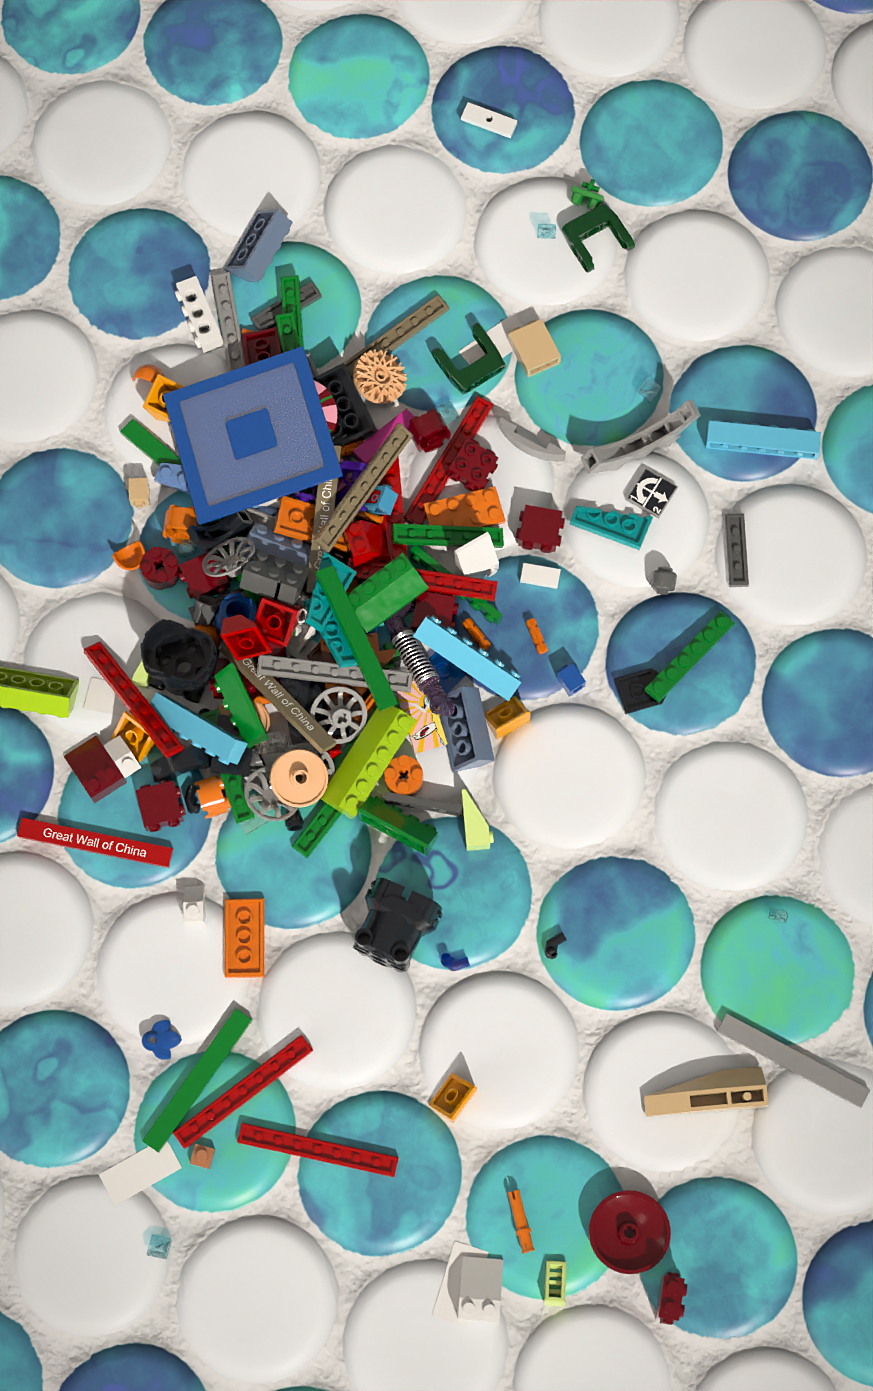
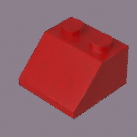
(366, 543)
(277, 620)
(244, 638)

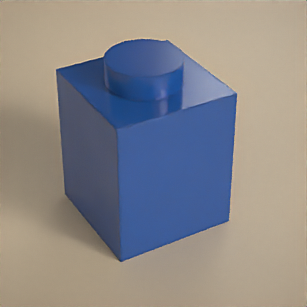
(571, 679)

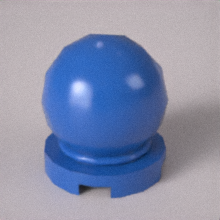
(235, 605)

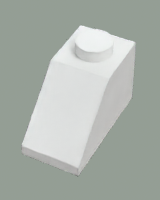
(122, 756)
(194, 906)

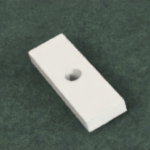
(479, 116)

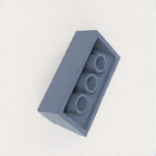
(259, 245)
(279, 545)
(467, 731)

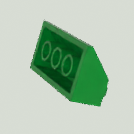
(386, 592)
(240, 705)
(398, 825)

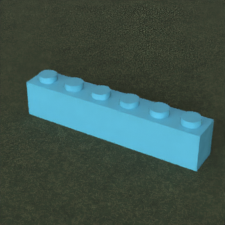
(763, 439)
(467, 657)
(198, 729)

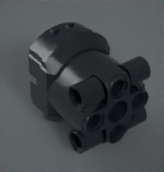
(172, 641)
(395, 925)

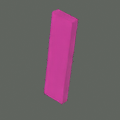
(369, 447)

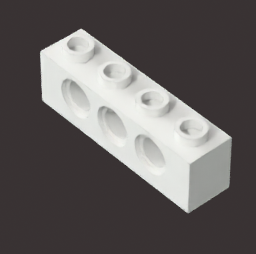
(191, 289)

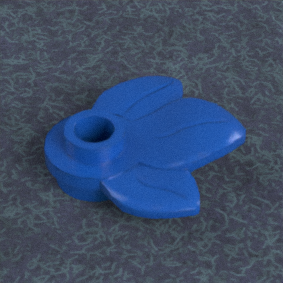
(164, 1040)

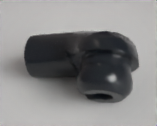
(189, 800)
(552, 945)

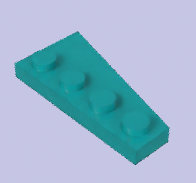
(621, 528)
(319, 608)
(336, 642)

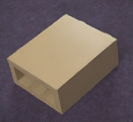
(534, 347)

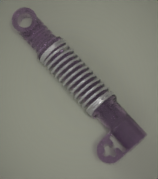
(427, 679)

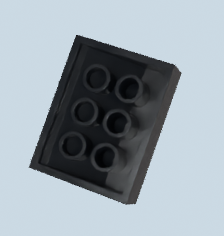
(353, 416)
(305, 693)

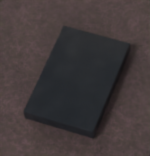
(243, 767)

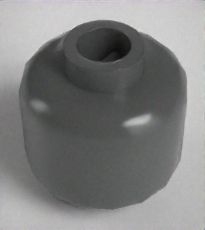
(663, 580)

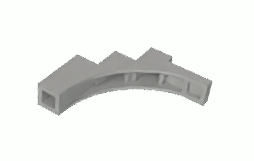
(639, 445)

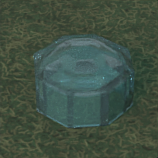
(186, 549)
(778, 916)

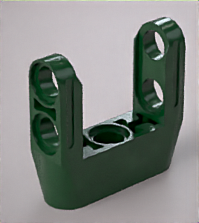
(590, 224)
(477, 372)

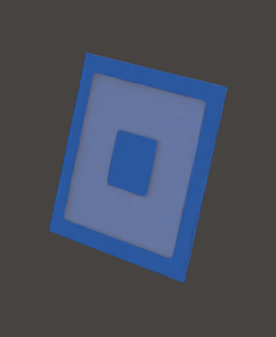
(252, 435)

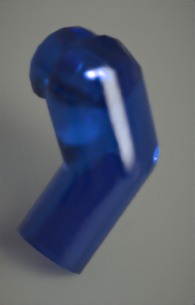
(453, 964)

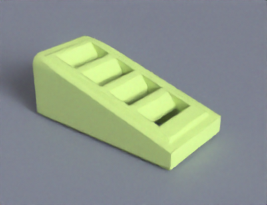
(140, 677)
(555, 1301)

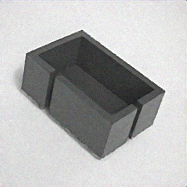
(266, 571)

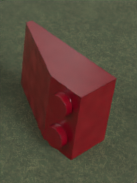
(261, 345)
(95, 769)

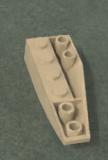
(710, 1093)

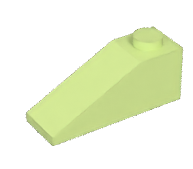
(476, 828)

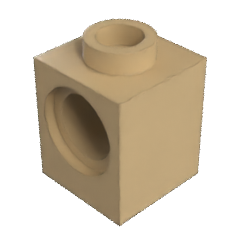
(139, 492)

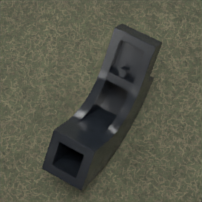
(230, 527)
(180, 763)

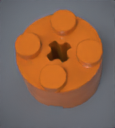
(177, 521)
(404, 766)
(212, 797)

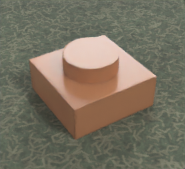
(202, 1156)

